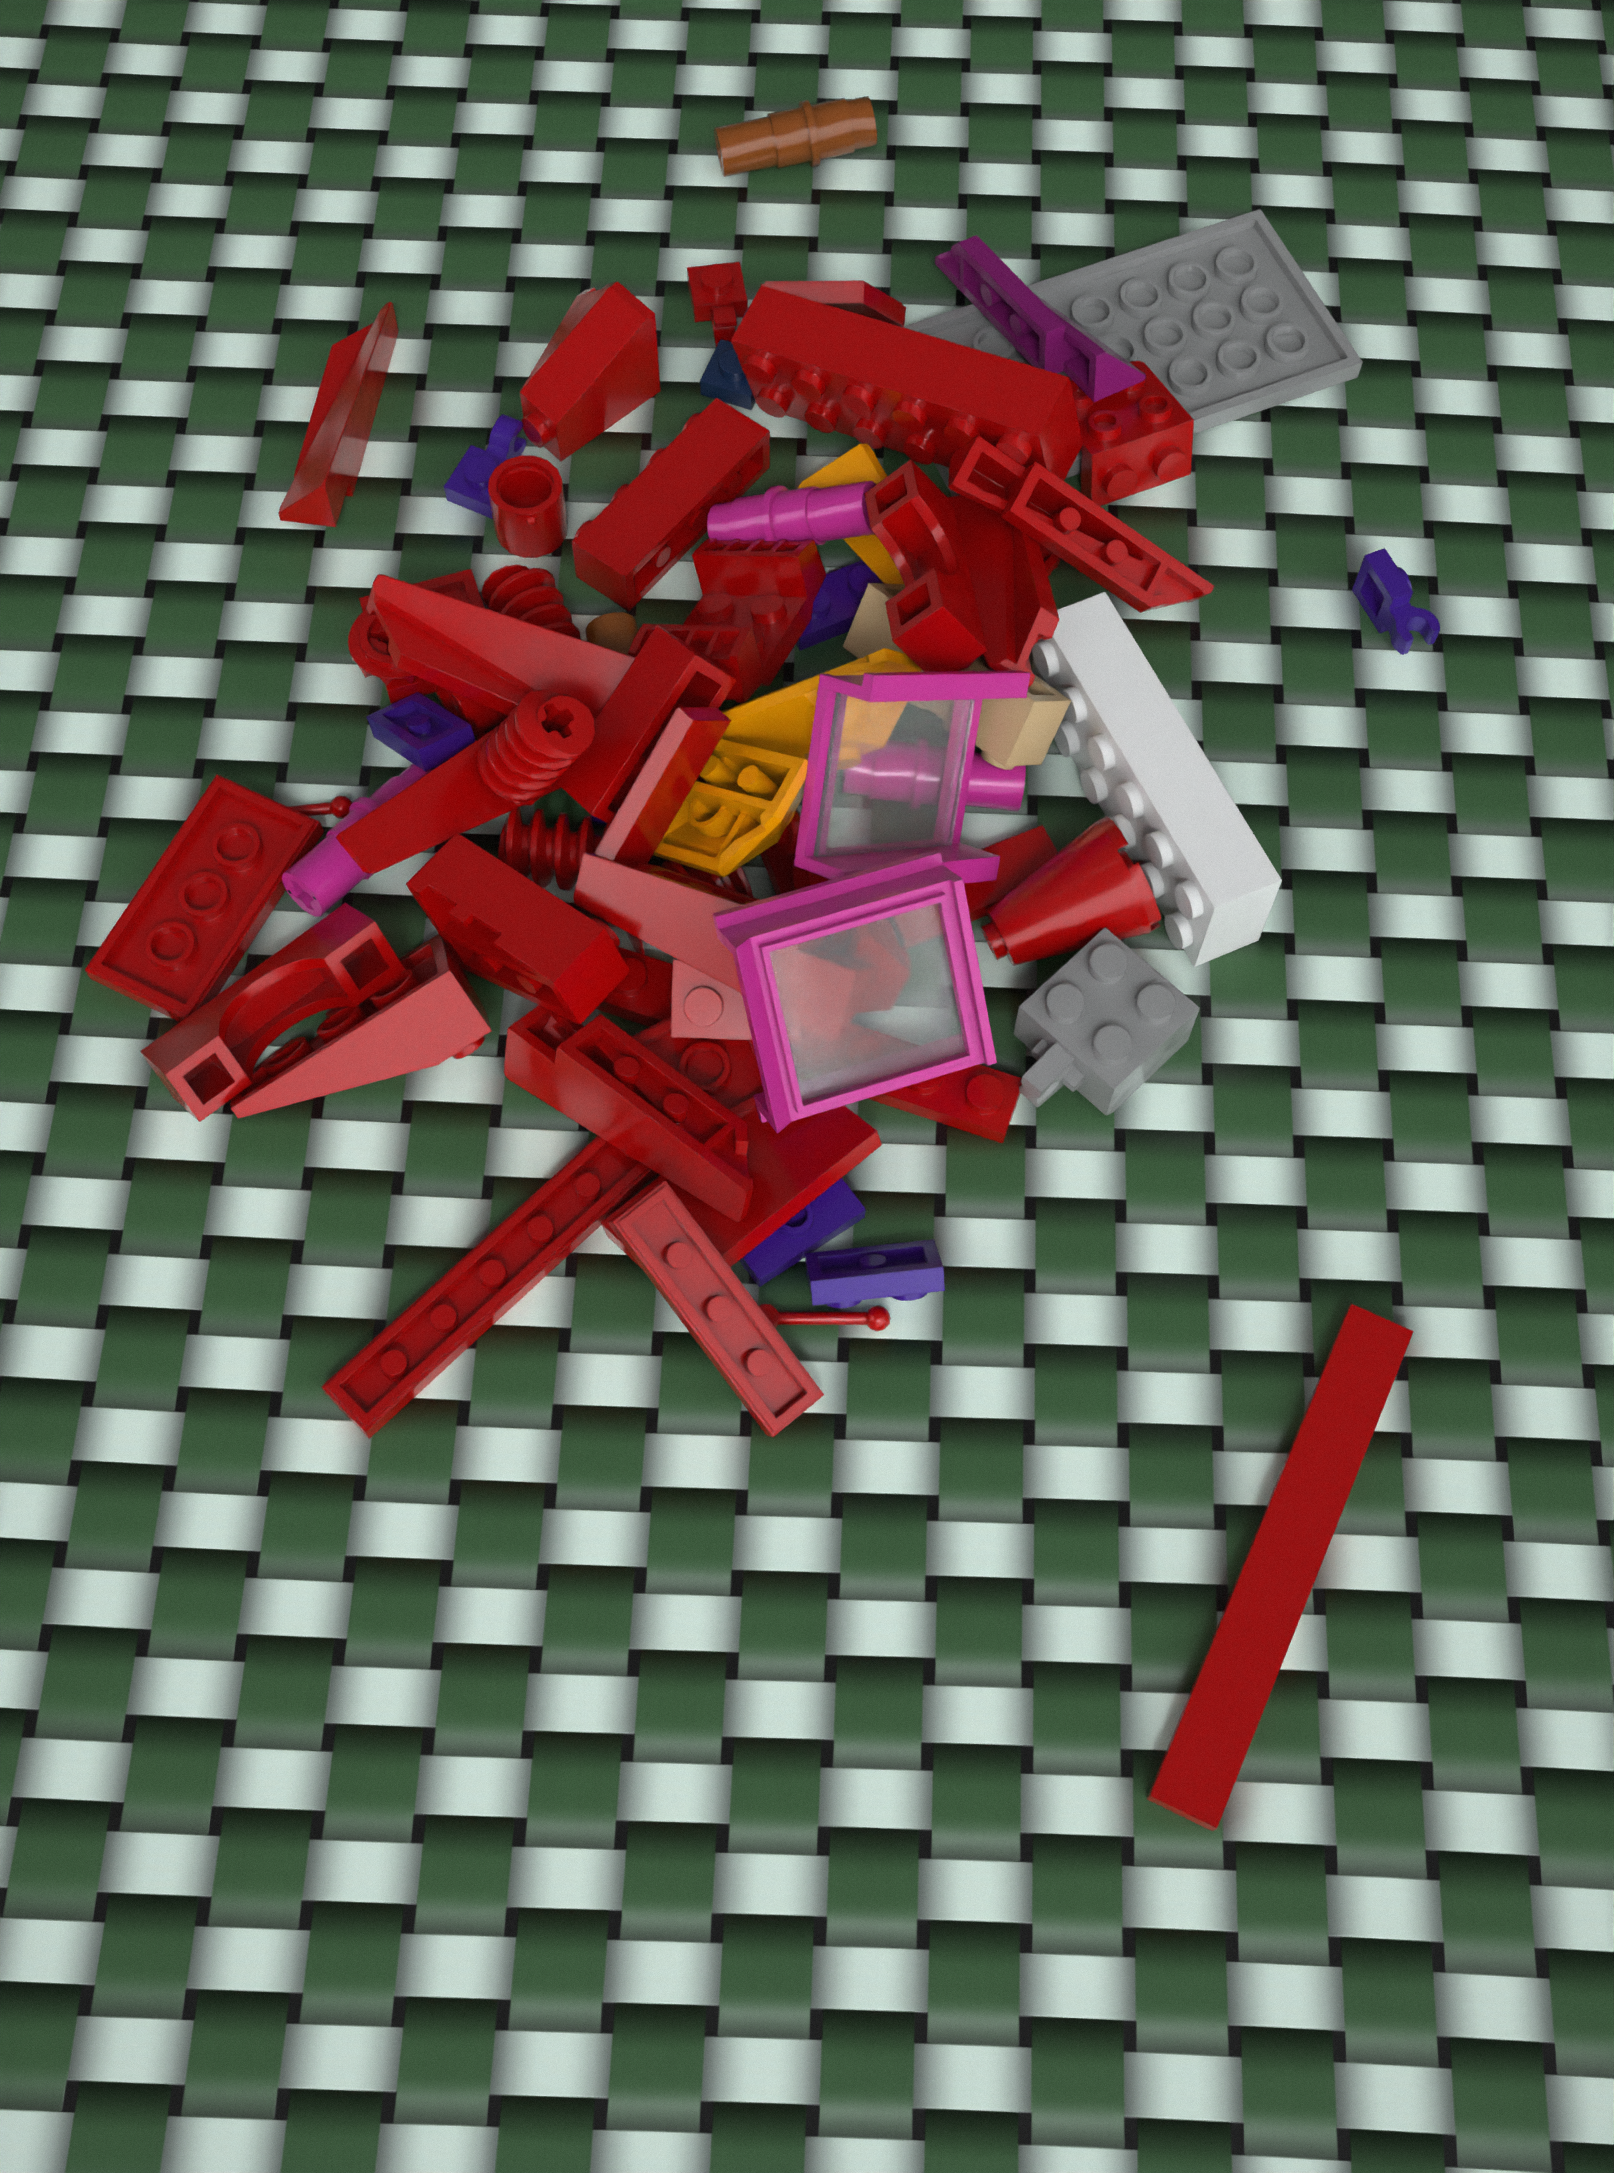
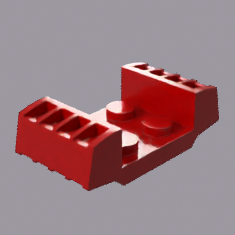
(751, 607)

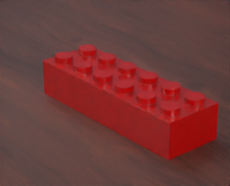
(901, 385)

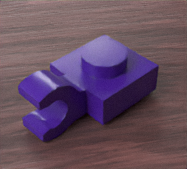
(470, 478)
(1385, 597)

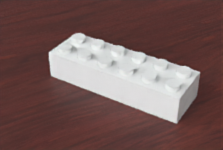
(1155, 784)

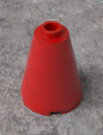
(1073, 900)

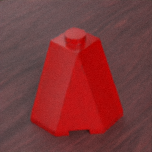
(591, 371)

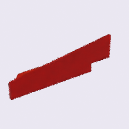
(633, 1103)

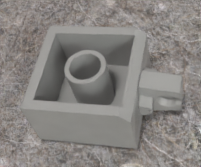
(1101, 1025)

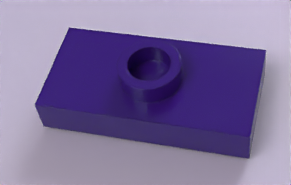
(805, 1232)

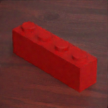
(669, 503)

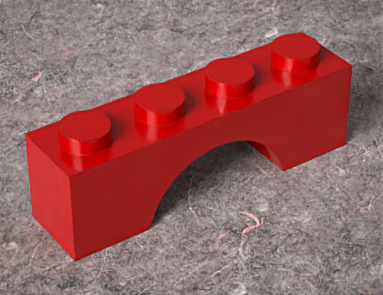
(937, 611)
(217, 1046)

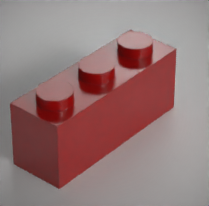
(633, 719)

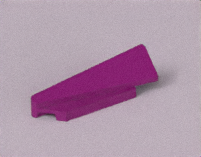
(1033, 325)

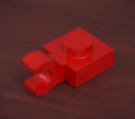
(718, 297)

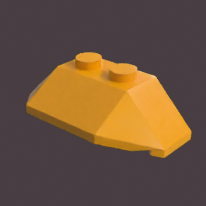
(786, 716)
(735, 808)

